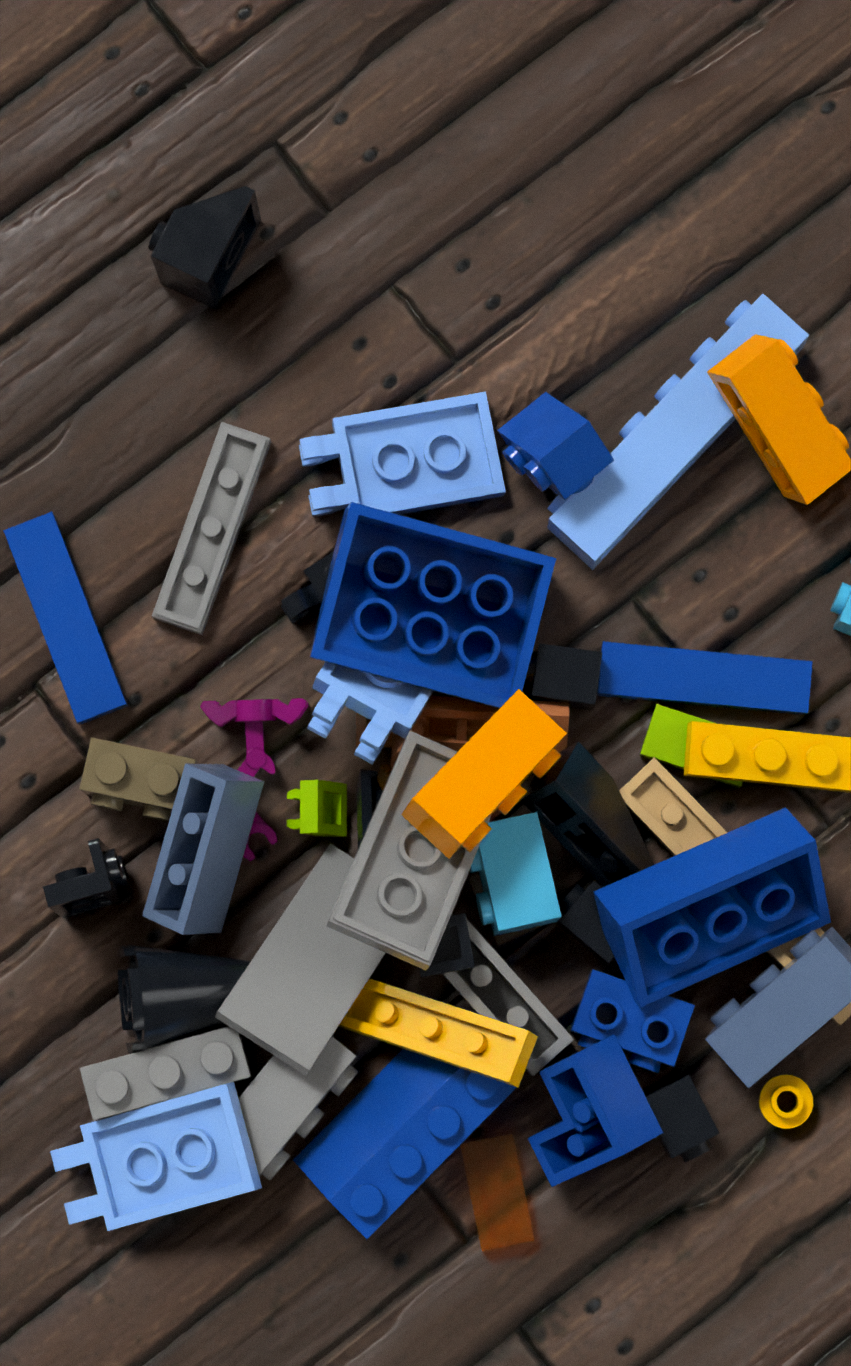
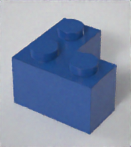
(599, 1110)

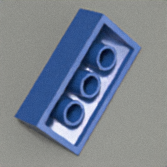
(714, 906)
(396, 1135)

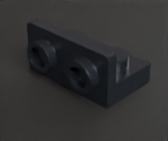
(83, 891)

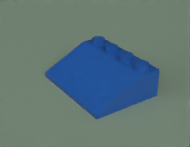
(431, 606)

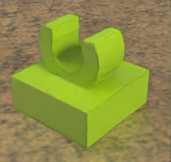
(321, 808)

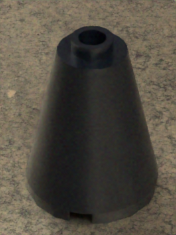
(172, 993)

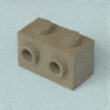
(132, 776)

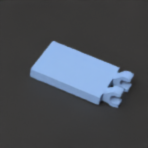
(409, 457)
(385, 702)
(163, 1158)

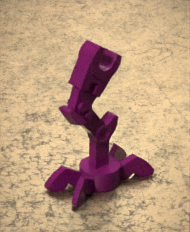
(254, 714)

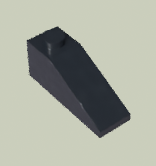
(588, 816)

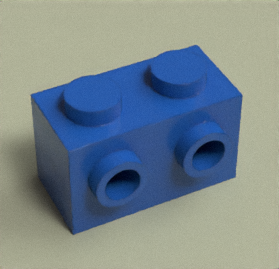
(554, 447)
(648, 1033)

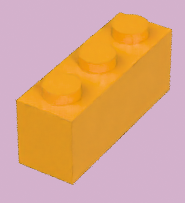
(782, 417)
(485, 776)

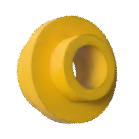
(770, 1109)

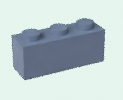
(203, 848)
(785, 1006)

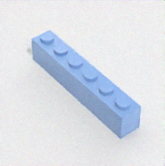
(664, 442)

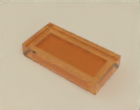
(497, 1192)

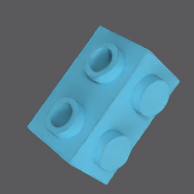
(515, 876)

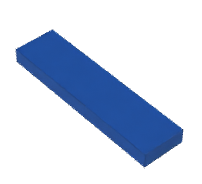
(65, 618)
(705, 678)

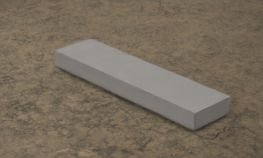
(211, 528)

